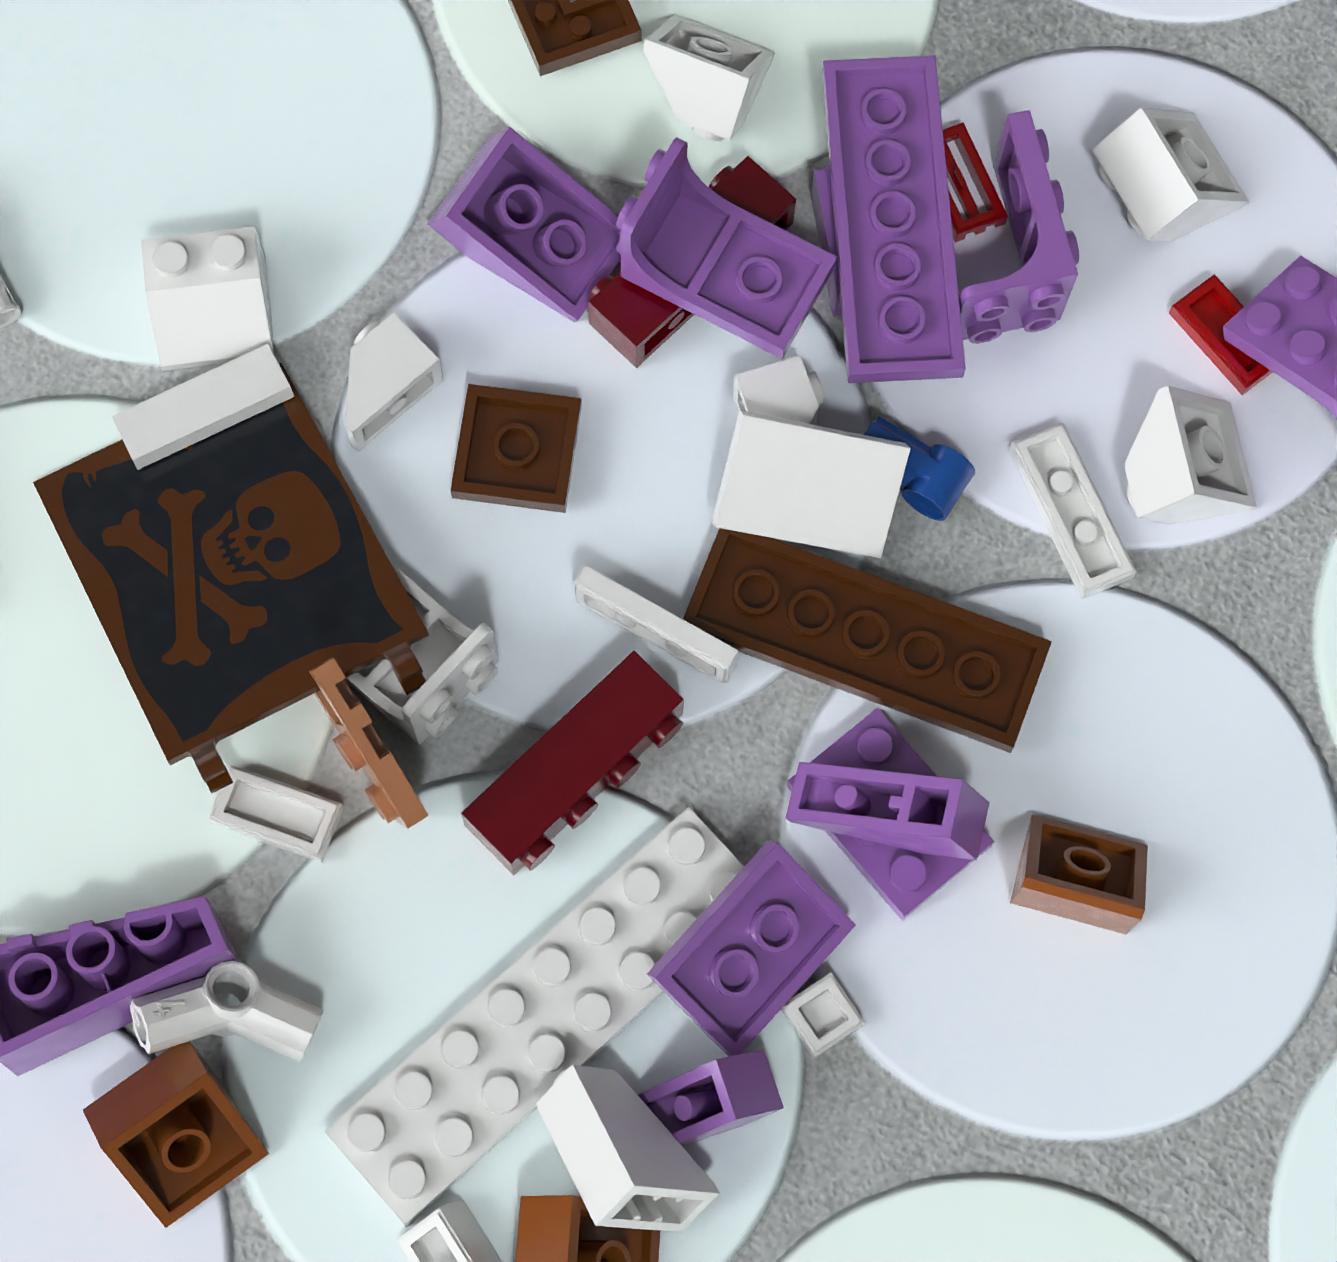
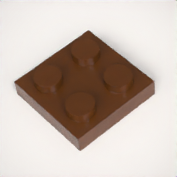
(516, 448)

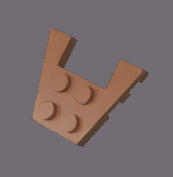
(363, 748)

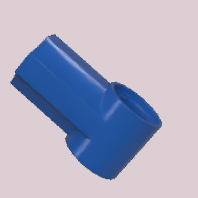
(932, 475)

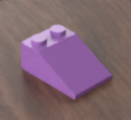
(530, 224)

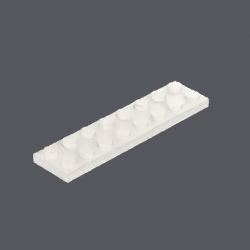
(532, 1023)

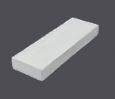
(202, 406)
(1072, 510)
(656, 625)

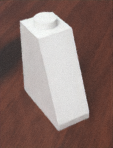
(622, 1154)

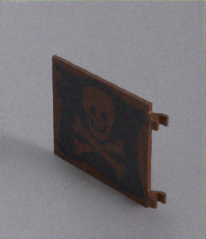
(231, 576)

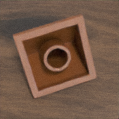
(1082, 875)

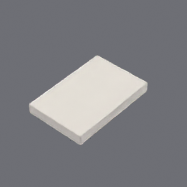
(810, 484)

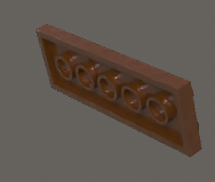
(868, 636)

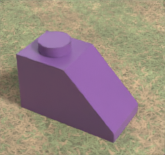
(715, 1097)

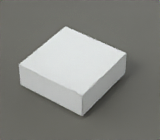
(822, 1015)

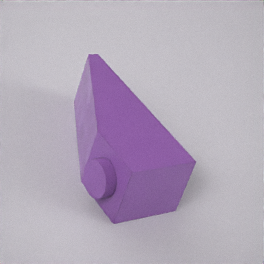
(891, 808)

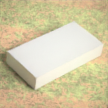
(277, 814)

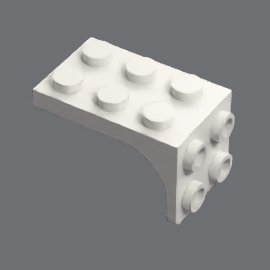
(452, 662)

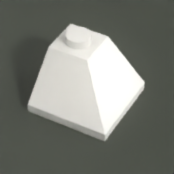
(707, 75)
(1188, 461)

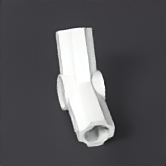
(194, 1012)

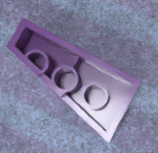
(81, 980)

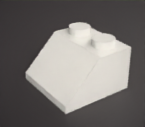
(1167, 174)
(207, 296)

